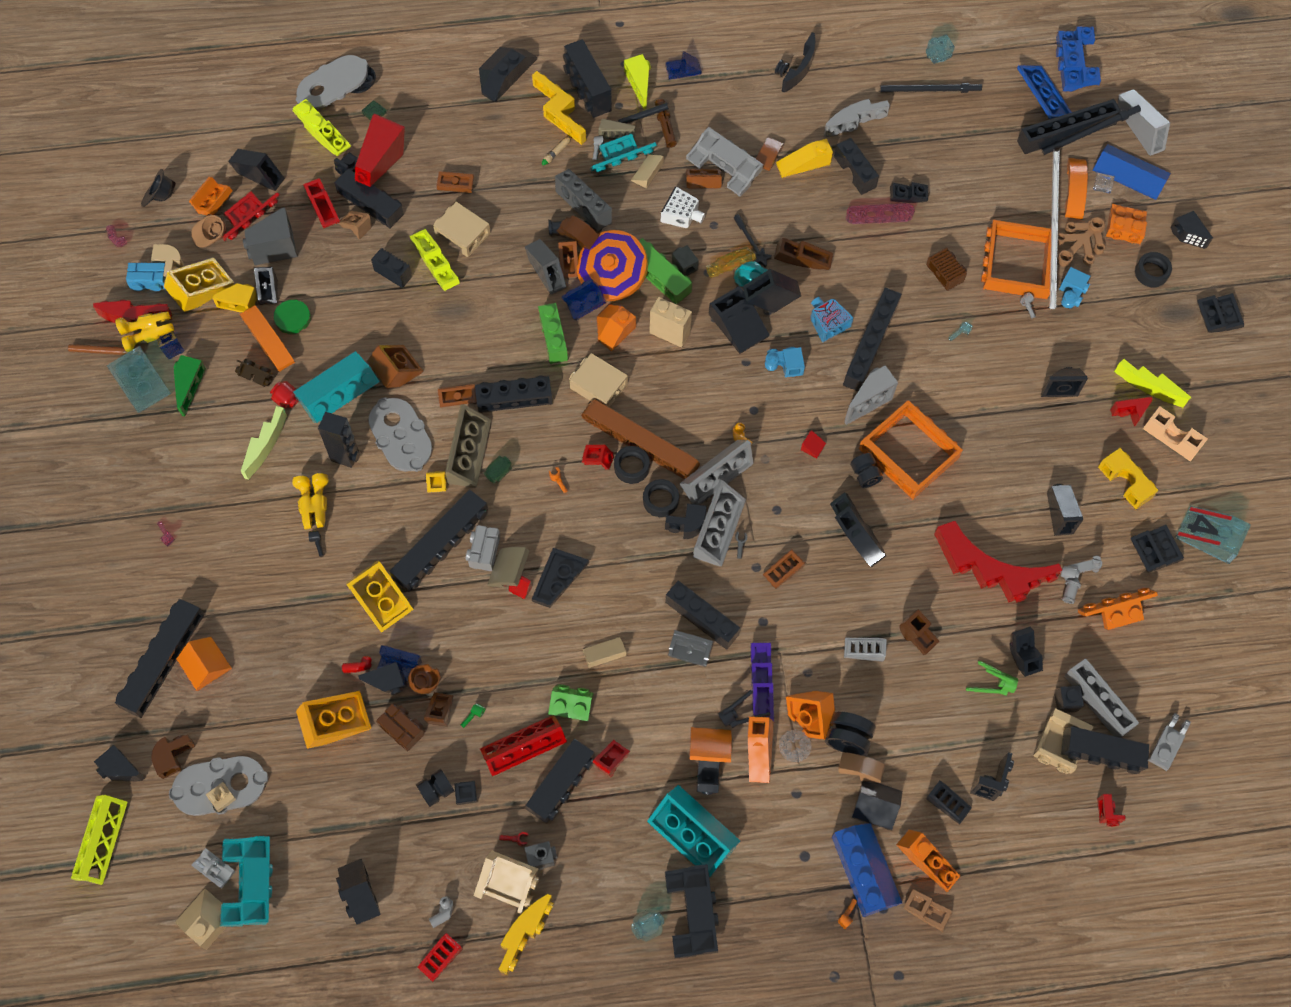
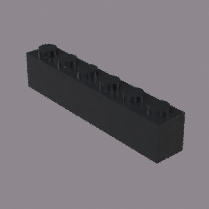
(1053, 130)
(872, 339)
(439, 540)
(159, 658)

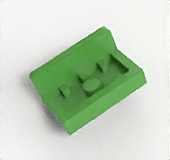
(570, 702)

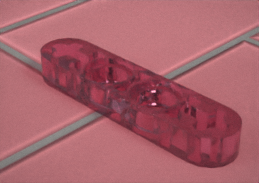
(879, 211)

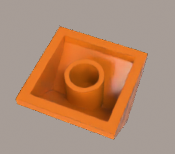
(202, 662)

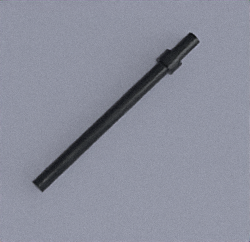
(964, 87)
(1121, 116)

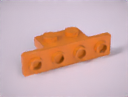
(1121, 610)

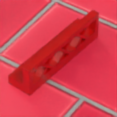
(525, 746)

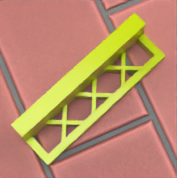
(91, 839)

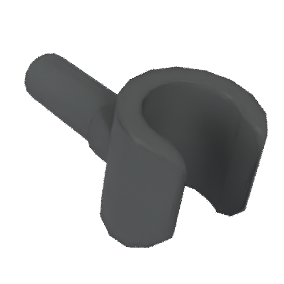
(740, 544)

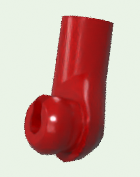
(355, 667)

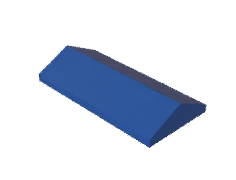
(1044, 90)
(1132, 171)

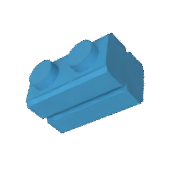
(145, 276)

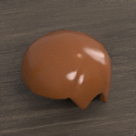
(424, 679)

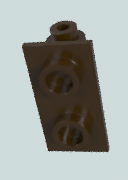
(247, 369)

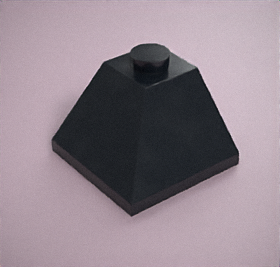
(1065, 383)

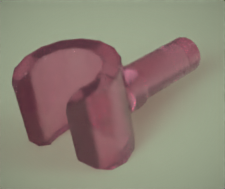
(167, 538)

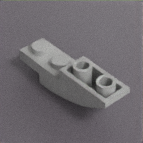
(849, 117)

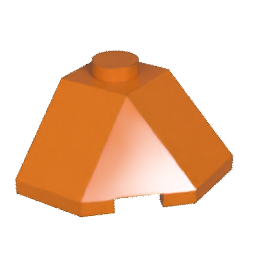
(614, 325)
(812, 712)

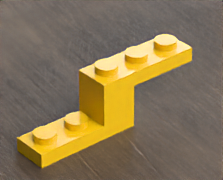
(559, 107)

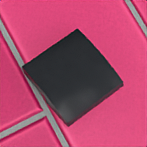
(1220, 313)
(1157, 548)

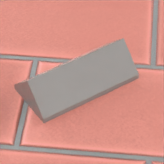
(724, 467)
(719, 525)

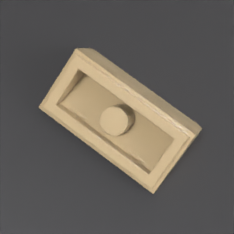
(648, 170)
(604, 652)

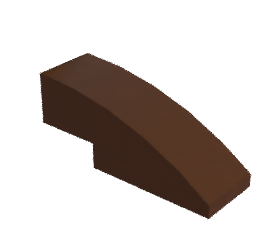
(803, 254)

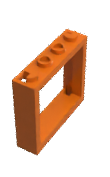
(1021, 232)
(890, 468)

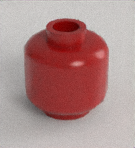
(283, 395)

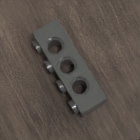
(583, 200)

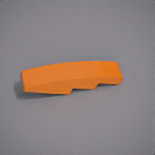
(267, 338)

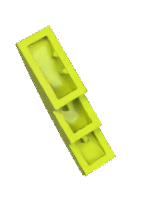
(434, 259)
(1158, 387)

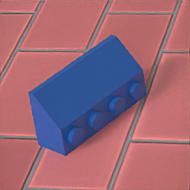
(866, 869)

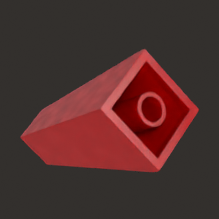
(380, 149)

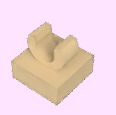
(220, 797)

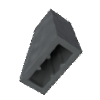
(546, 266)

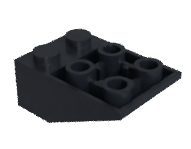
(738, 320)

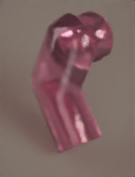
(111, 233)

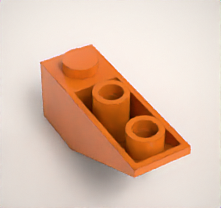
(760, 748)
(928, 859)

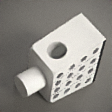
(681, 209)

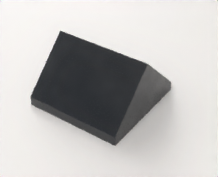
(877, 804)

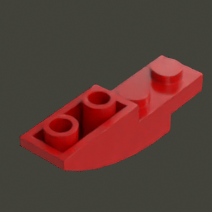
(126, 310)

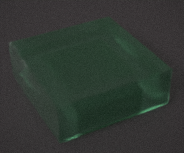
(373, 108)

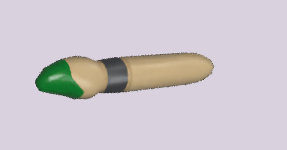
(548, 158)

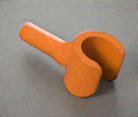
(557, 478)
(845, 920)

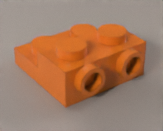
(1126, 224)

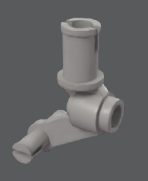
(1071, 575)

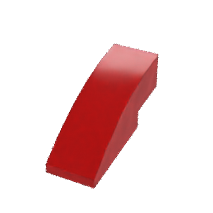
(321, 203)

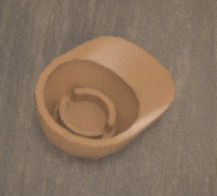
(208, 231)

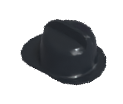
(160, 189)

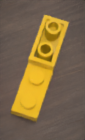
(528, 924)

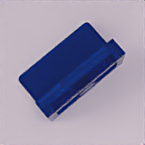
(406, 659)

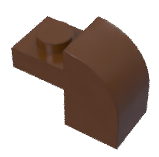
(578, 231)
(916, 630)
(165, 754)

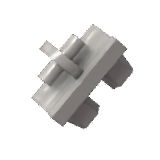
(213, 868)

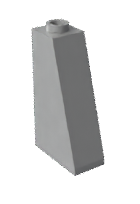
(1148, 124)

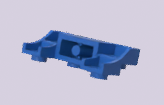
(1071, 59)

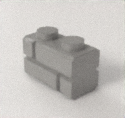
(483, 548)

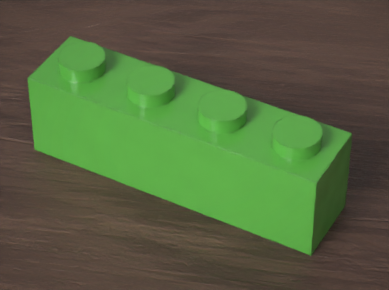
(666, 275)

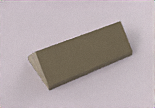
(467, 448)

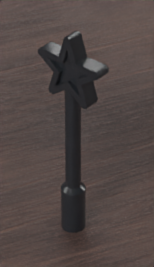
(761, 257)

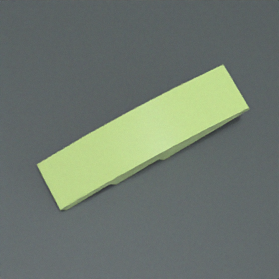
(261, 447)

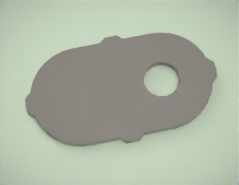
(337, 79)
(404, 444)
(197, 780)

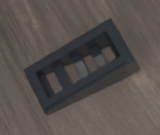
(940, 786)

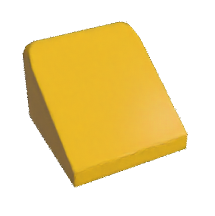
(436, 481)

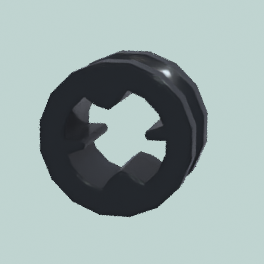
(781, 68)

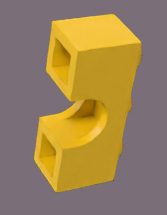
(1120, 465)

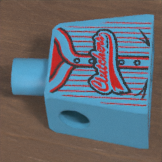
(829, 318)

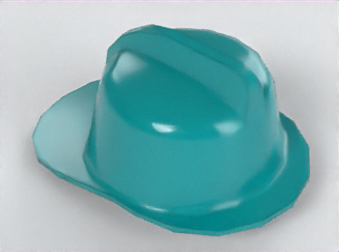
(748, 272)

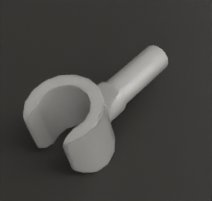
(598, 140)
(1025, 301)

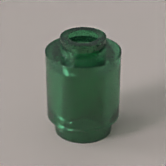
(498, 469)

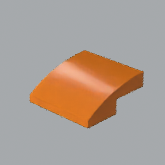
(710, 744)

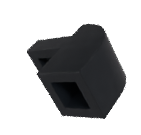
(690, 525)
(1025, 653)
(708, 777)

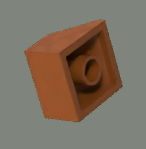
(394, 365)

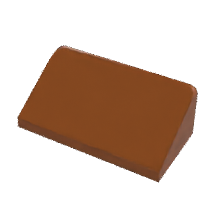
(703, 178)
(457, 395)

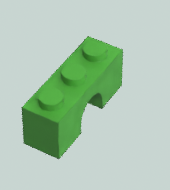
(553, 333)

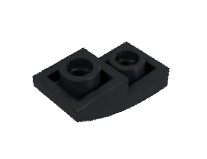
(909, 194)

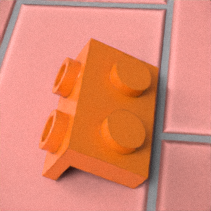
(210, 197)

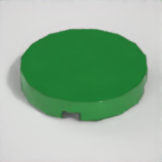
(292, 316)

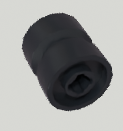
(865, 469)
(435, 787)

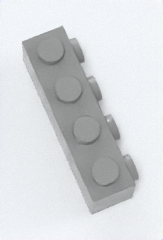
(1101, 699)

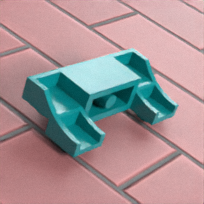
(254, 886)

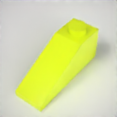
(637, 72)

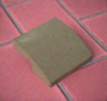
(508, 567)

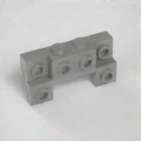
(728, 157)

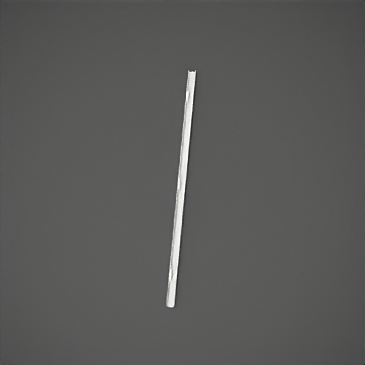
(1054, 230)

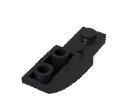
(856, 530)

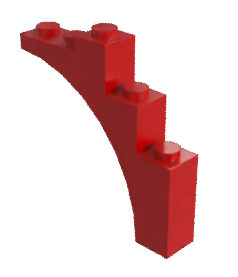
(989, 572)

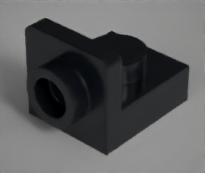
(347, 162)

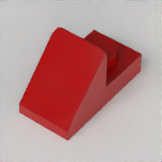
(1131, 407)
(611, 758)

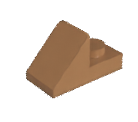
(357, 222)

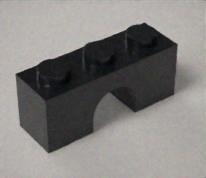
(863, 173)

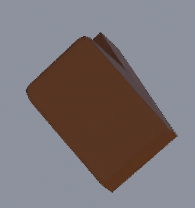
(439, 709)

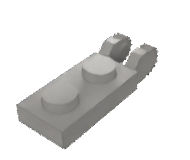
(1168, 743)

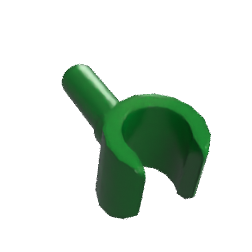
(477, 710)

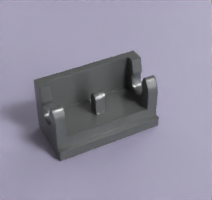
(690, 648)

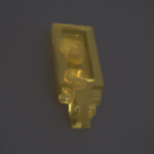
(730, 261)

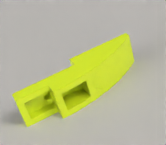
(321, 129)

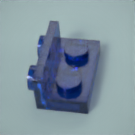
(584, 299)

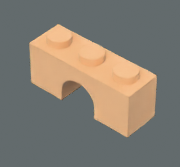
(1164, 429)

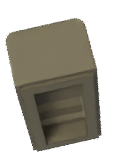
(614, 130)

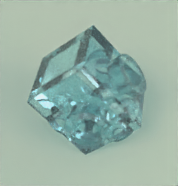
(940, 49)

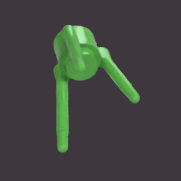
(1006, 682)

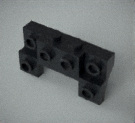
(699, 910)

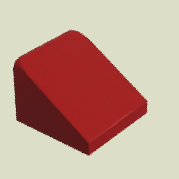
(813, 445)
(523, 588)

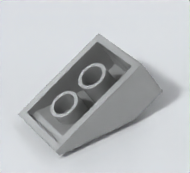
(874, 392)

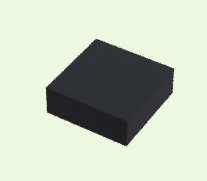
(465, 792)

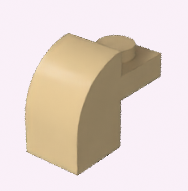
(168, 255)

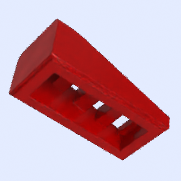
(445, 962)

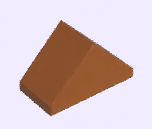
(568, 258)

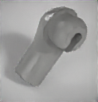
(445, 912)

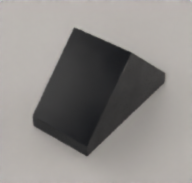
(266, 285)

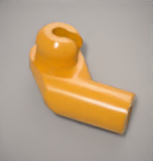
(738, 432)

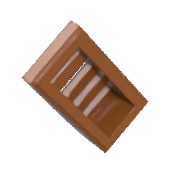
(791, 554)

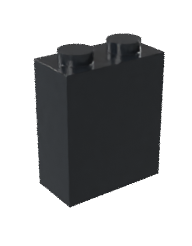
(771, 291)

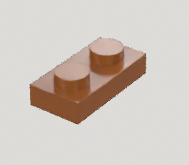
(455, 182)

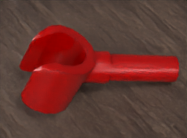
(515, 838)

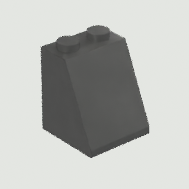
(270, 239)

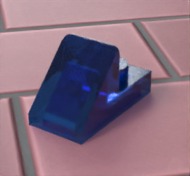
(682, 68)
(170, 345)

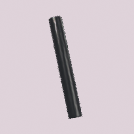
(651, 111)

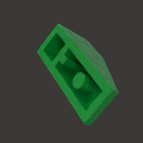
(187, 377)

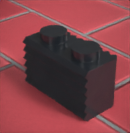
(391, 267)

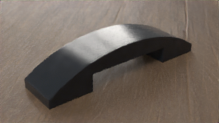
(793, 76)

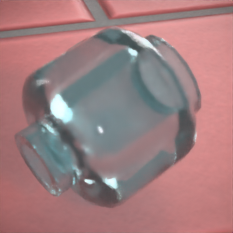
(647, 925)

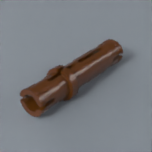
(664, 118)

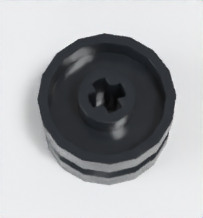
(850, 733)

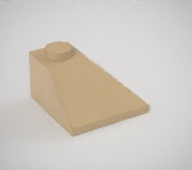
(202, 919)

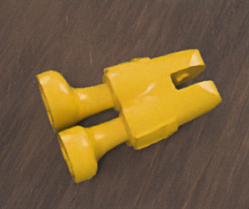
(149, 327)
(312, 505)

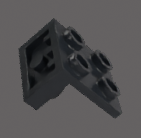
(991, 787)

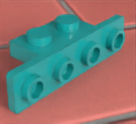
(620, 149)

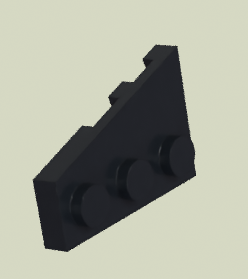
(557, 576)

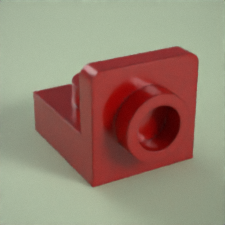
(598, 456)
(1106, 808)

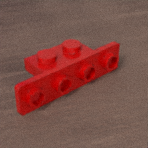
(246, 210)

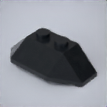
(503, 70)

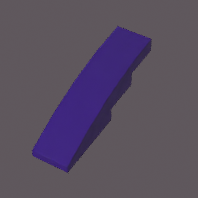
(762, 679)

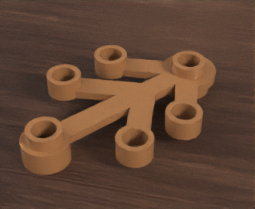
(1082, 240)

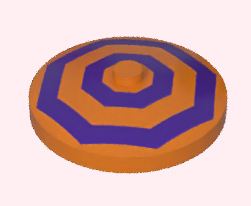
(615, 263)

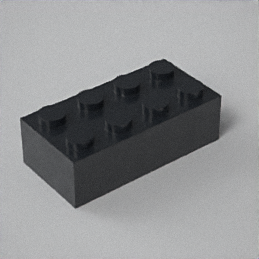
(587, 78)

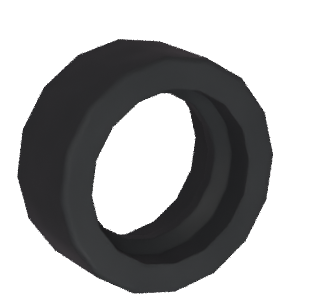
(1158, 259)
(635, 477)
(660, 511)

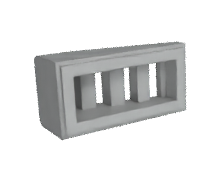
(873, 642)

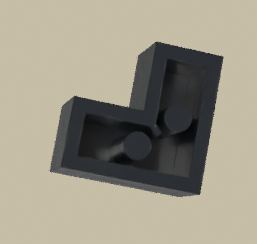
(357, 891)

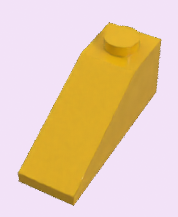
(806, 158)

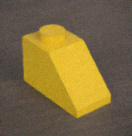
(236, 298)

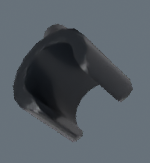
(314, 536)

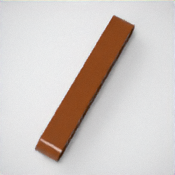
(635, 435)

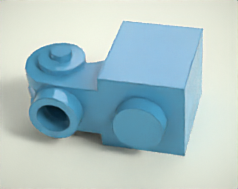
(1073, 285)
(790, 359)

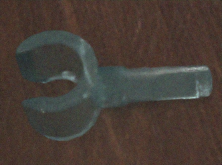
(965, 328)

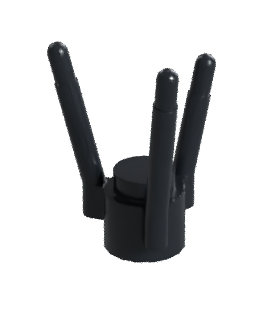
(729, 715)

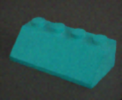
(336, 386)
(693, 830)

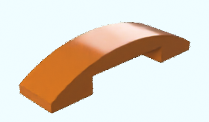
(1076, 188)

